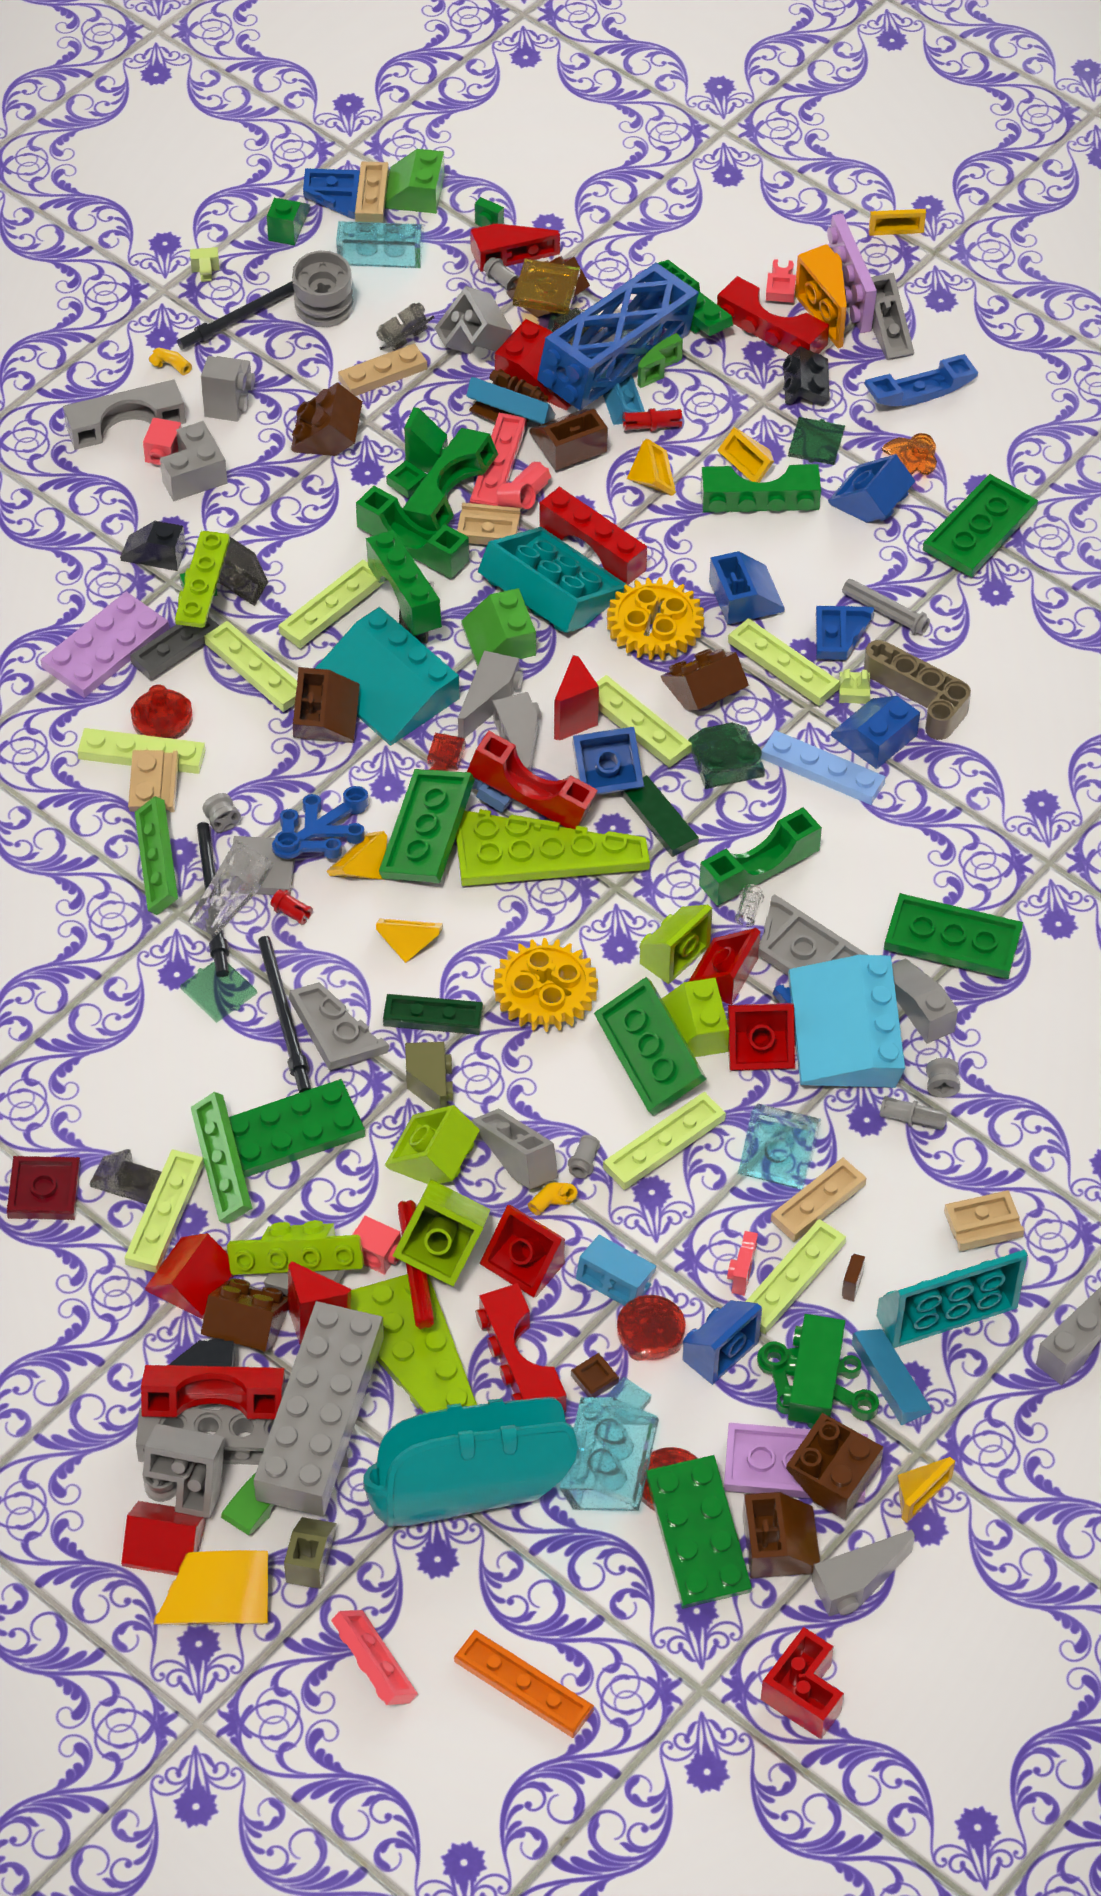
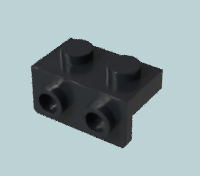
(806, 376)

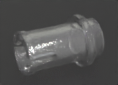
(750, 897)

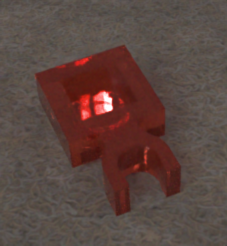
(446, 752)

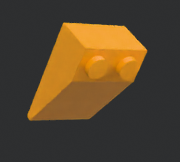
(822, 289)

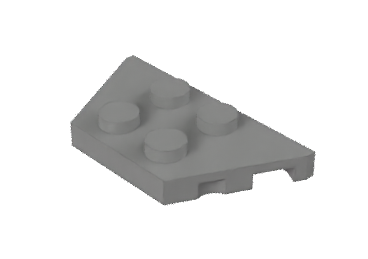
(798, 940)

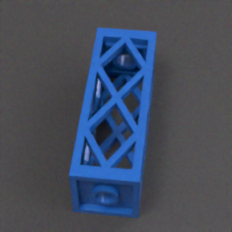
(577, 368)

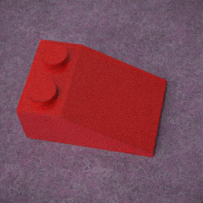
(522, 357)

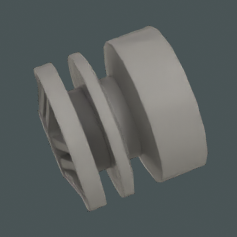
(322, 288)

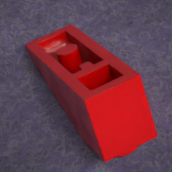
(512, 243)

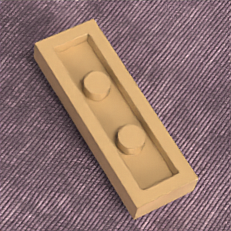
(372, 192)
(383, 370)
(818, 1199)

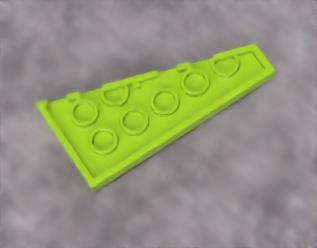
(534, 849)
(415, 1358)

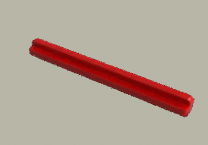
(417, 1279)

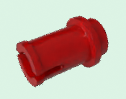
(292, 907)

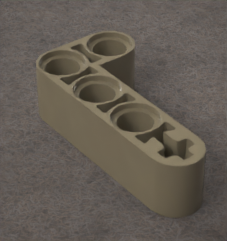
(922, 683)

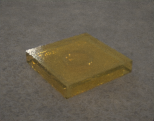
(546, 286)

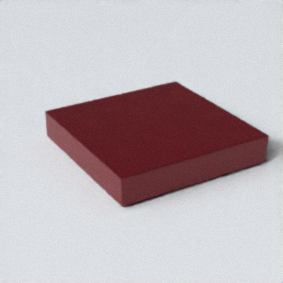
(43, 1188)

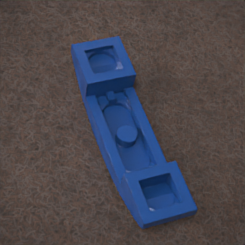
(925, 386)

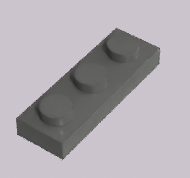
(170, 648)

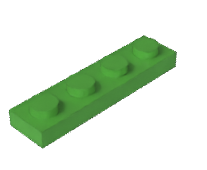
(156, 855)
(221, 1158)

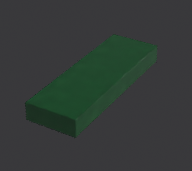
(661, 817)
(433, 1014)

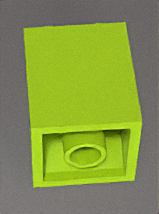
(441, 1232)

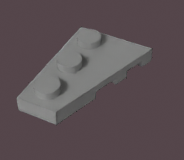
(332, 1029)

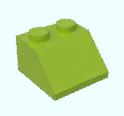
(677, 942)
(699, 1016)
(434, 1145)

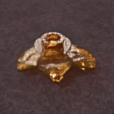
(915, 453)

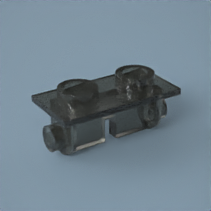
(413, 323)

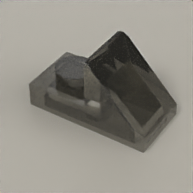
(124, 1178)

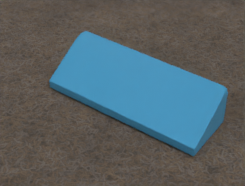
(622, 398)
(510, 401)
(890, 1375)

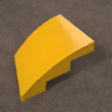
(218, 1589)

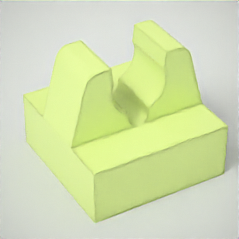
(204, 261)
(854, 687)

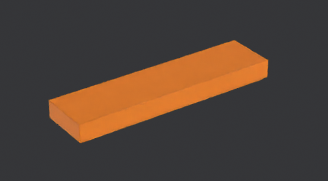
(524, 1683)

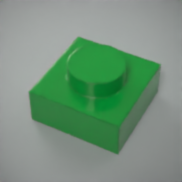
(488, 213)
(405, 478)

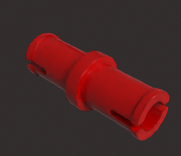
(652, 419)

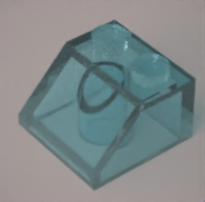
(779, 1146)

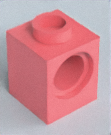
(160, 440)
(378, 1244)

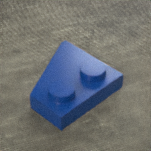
(332, 189)
(840, 630)

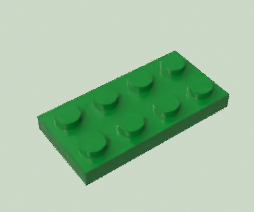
(980, 525)
(426, 825)
(953, 935)
(650, 1046)
(295, 1127)
(698, 1531)

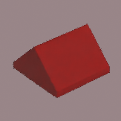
(576, 701)
(730, 962)
(761, 1036)
(524, 1252)
(191, 1273)
(305, 1289)
(160, 1537)

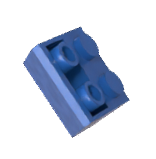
(743, 587)

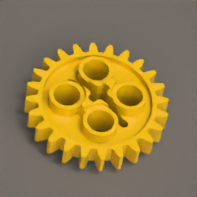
(672, 628)
(545, 984)

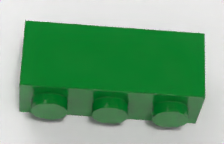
(814, 1368)

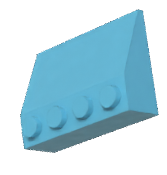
(847, 1022)

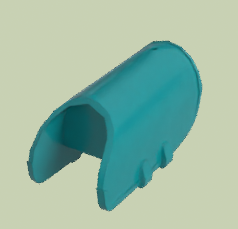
(469, 1460)

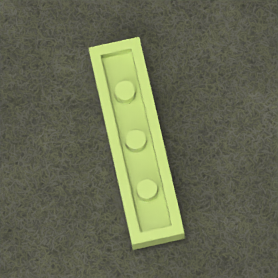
(329, 605)
(783, 662)
(253, 665)
(649, 728)
(119, 746)
(664, 1140)
(164, 1211)
(796, 1272)

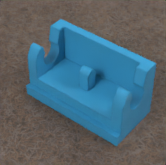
(614, 1270)

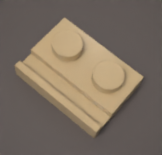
(488, 522)
(153, 775)
(984, 1220)

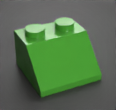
(416, 182)
(500, 626)

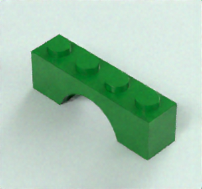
(465, 456)
(728, 492)
(440, 550)
(416, 598)
(788, 843)

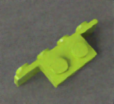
(201, 579)
(308, 1245)

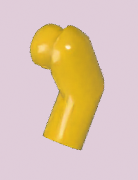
(173, 358)
(553, 1194)

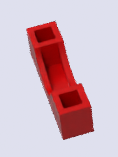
(786, 333)
(617, 550)
(499, 766)
(506, 1319)
(173, 1389)

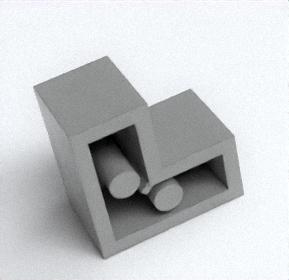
(473, 322)
(226, 387)
(196, 465)
(191, 1461)

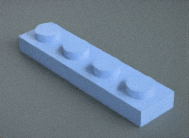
(823, 767)

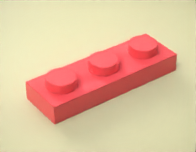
(374, 1657)

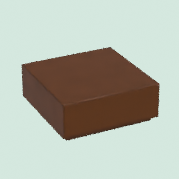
(853, 1277)
(594, 1376)

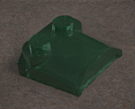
(726, 755)

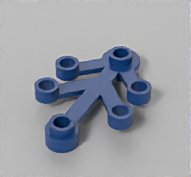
(291, 844)

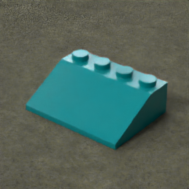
(551, 577)
(396, 673)
(952, 1299)

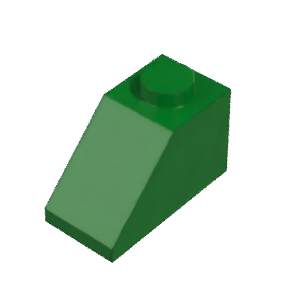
(286, 220)
(423, 440)

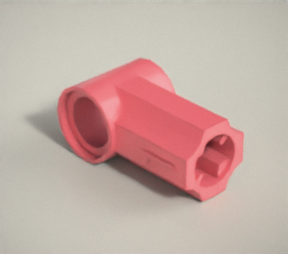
(524, 488)

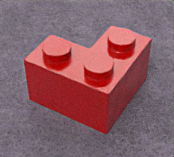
(797, 1688)

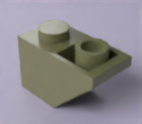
(427, 1072)
(309, 1552)

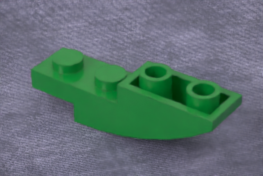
(707, 314)

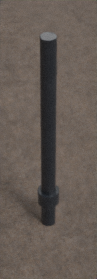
(205, 331)
(218, 945)
(297, 1062)

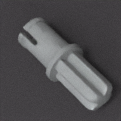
(913, 1113)

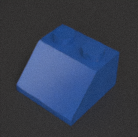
(873, 489)
(879, 729)
(608, 760)
(723, 1339)

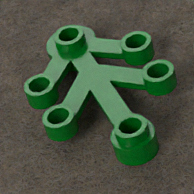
(780, 1369)

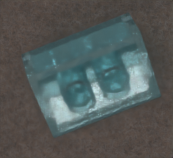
(380, 244)
(612, 1455)

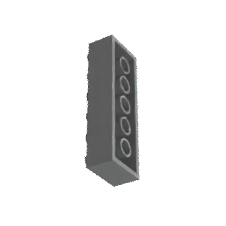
(319, 1409)

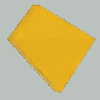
(897, 222)
(746, 455)
(652, 468)
(362, 859)
(407, 936)
(921, 1485)

